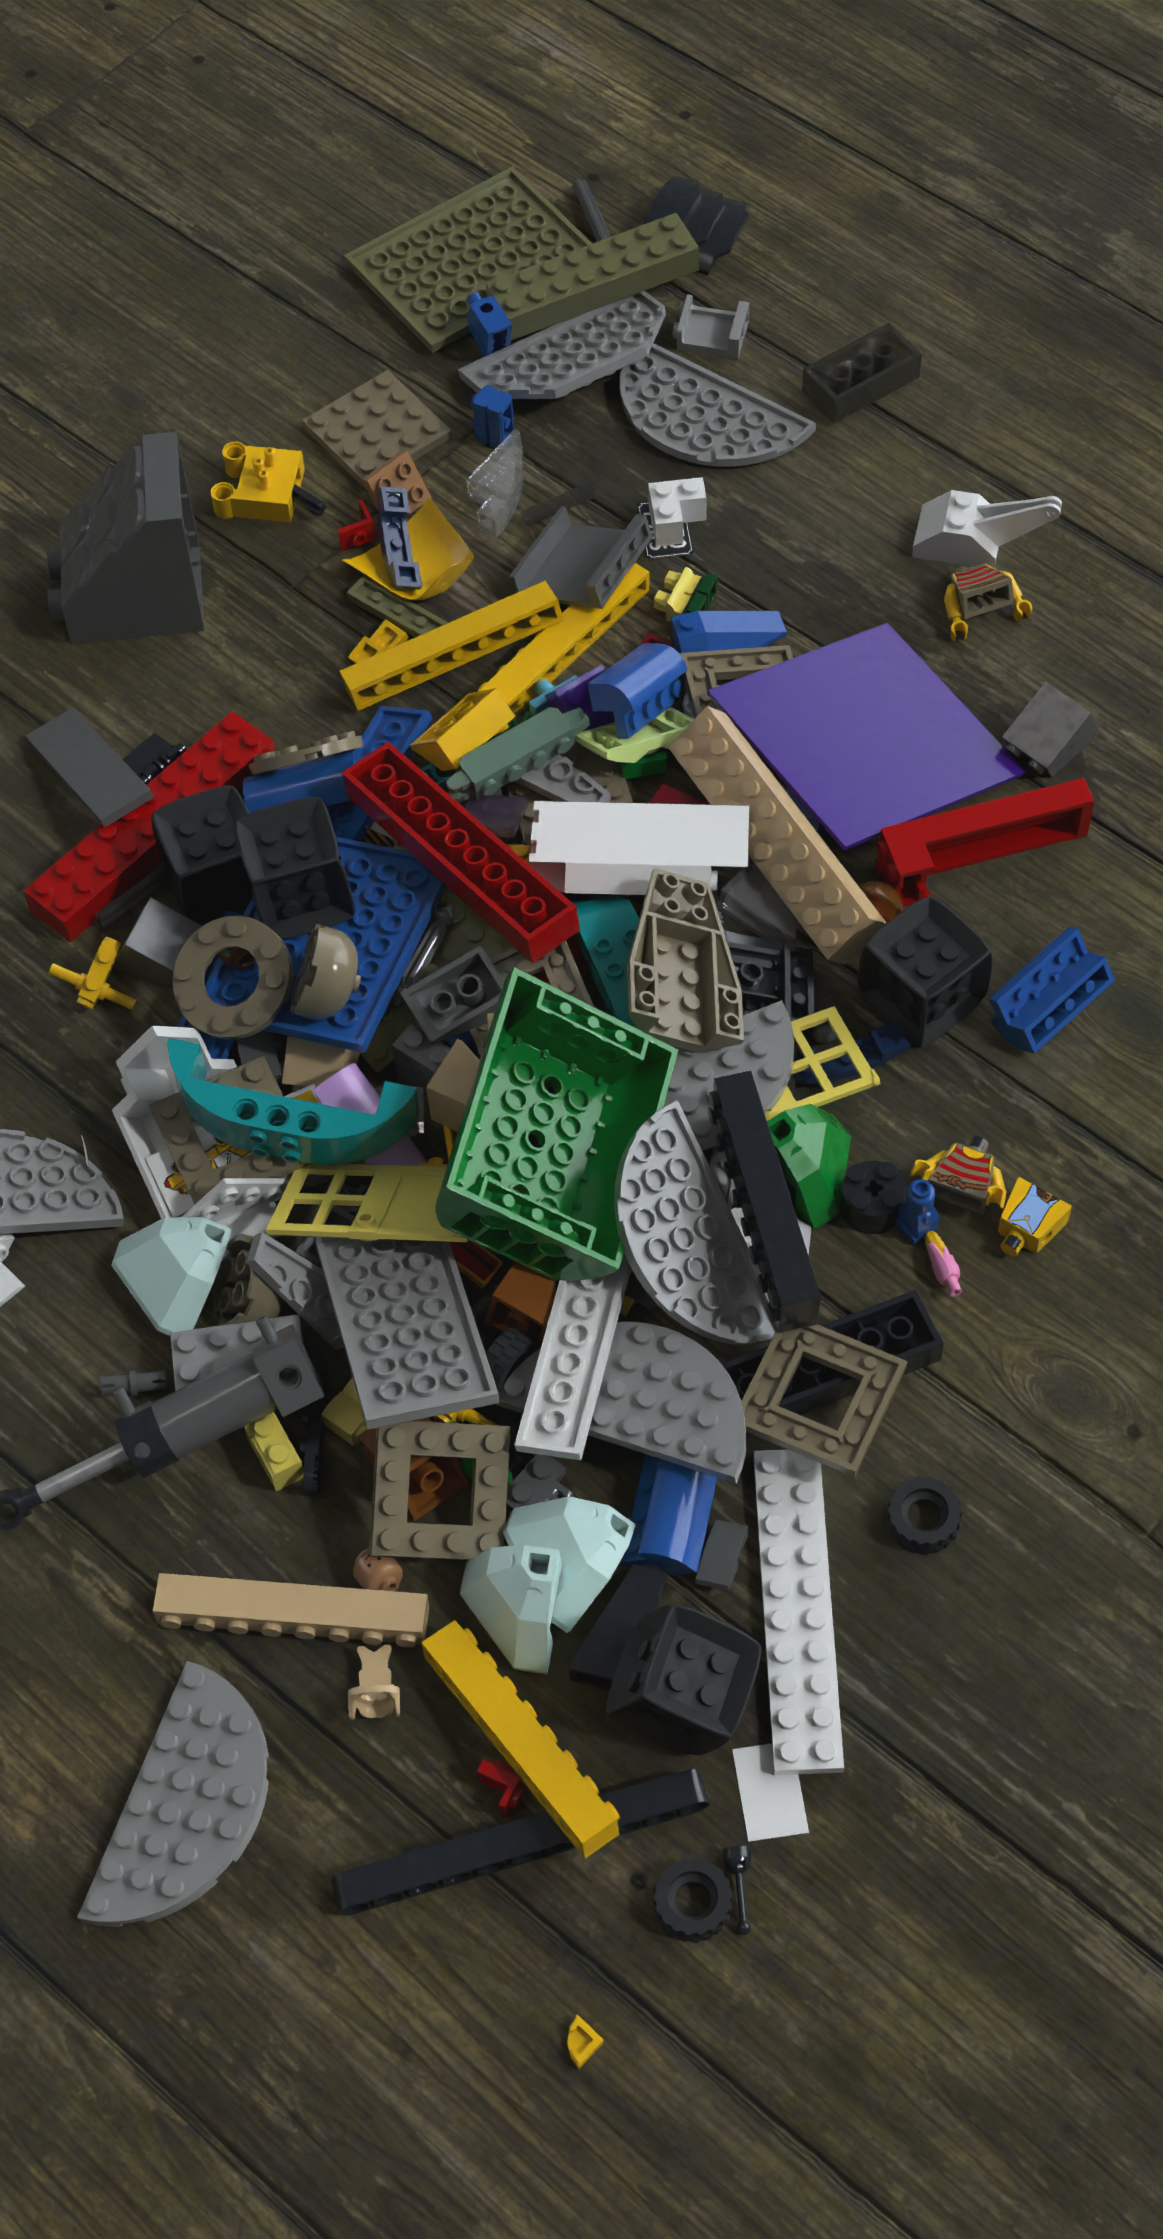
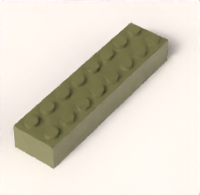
(596, 275)

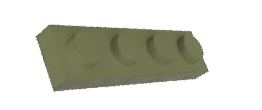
(392, 607)

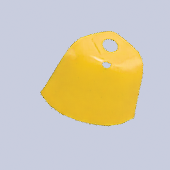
(434, 546)

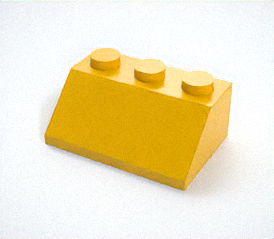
(464, 729)

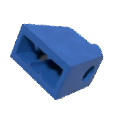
(488, 324)

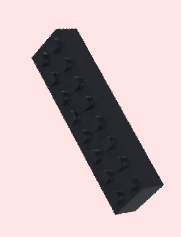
(764, 1202)
(894, 1326)

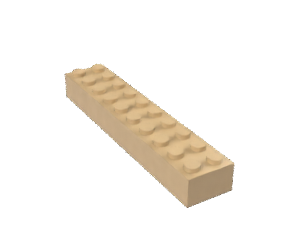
(779, 836)

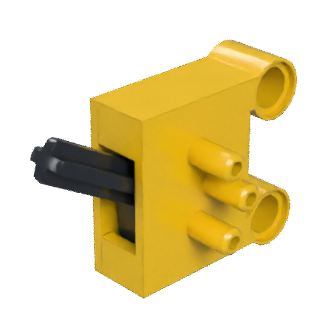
(266, 485)

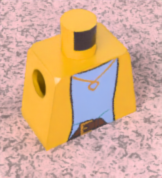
(1031, 1218)

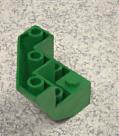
(813, 1160)

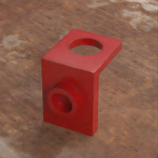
(359, 532)

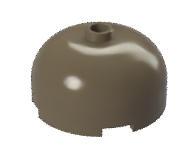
(325, 974)
(250, 1296)

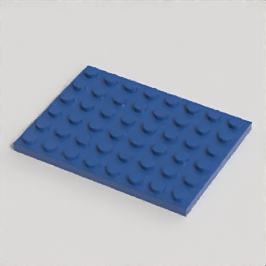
(392, 909)

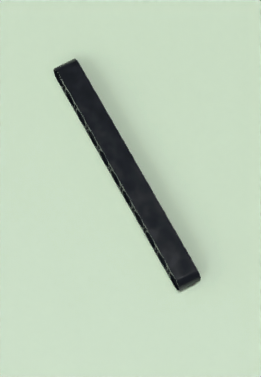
(508, 1845)

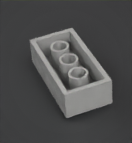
(212, 1348)

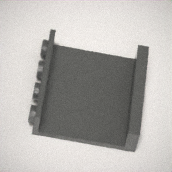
(580, 560)

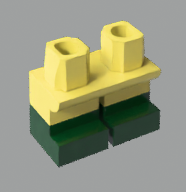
(688, 593)

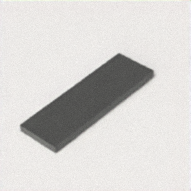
(89, 767)

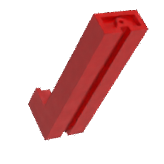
(980, 834)

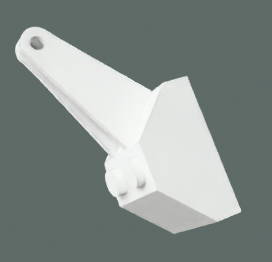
(969, 529)

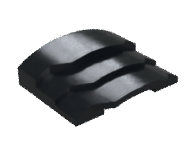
(705, 213)
(773, 973)

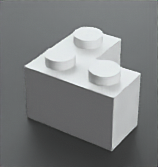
(672, 505)

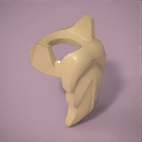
(375, 1694)

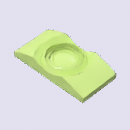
(651, 738)

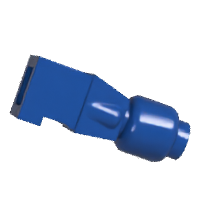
(917, 1212)

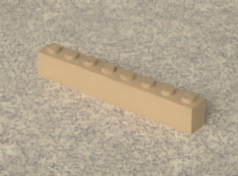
(291, 1609)

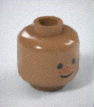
(377, 1572)

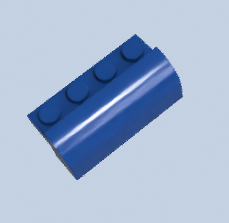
(639, 687)
(302, 780)
(1049, 992)
(670, 1517)

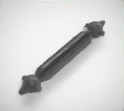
(425, 950)

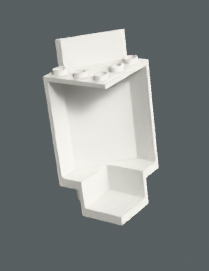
(619, 844)
(148, 1077)

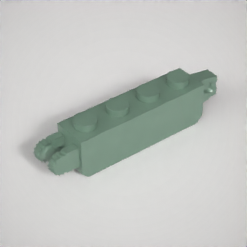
(516, 753)

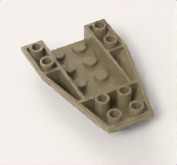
(682, 968)

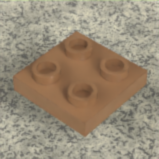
(399, 473)

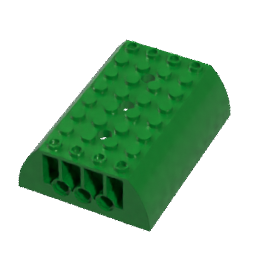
(605, 1089)

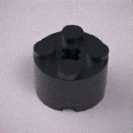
(872, 1196)

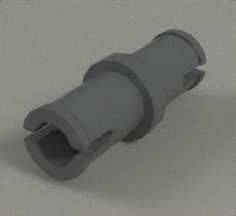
(134, 1382)

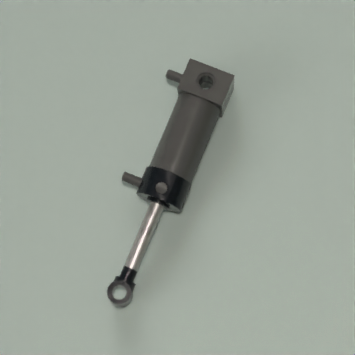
(192, 1416)

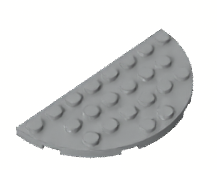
(705, 415)
(765, 1051)
(51, 1188)
(685, 1235)
(660, 1400)
(187, 1808)

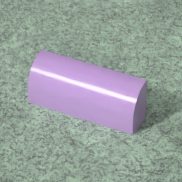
(353, 1091)

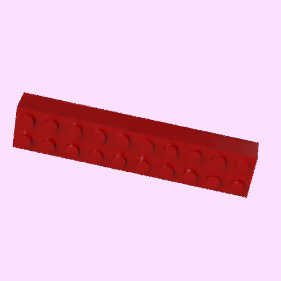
(126, 850)
(461, 852)

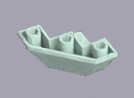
(172, 1268)
(589, 1542)
(514, 1601)

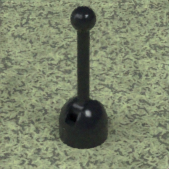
(737, 1860)

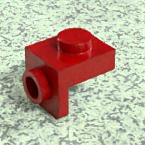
(500, 1777)

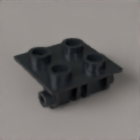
(153, 757)

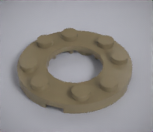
(318, 749)
(271, 991)

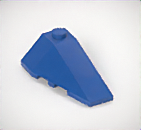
(725, 630)

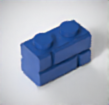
(492, 416)

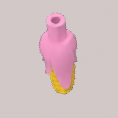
(943, 1264)

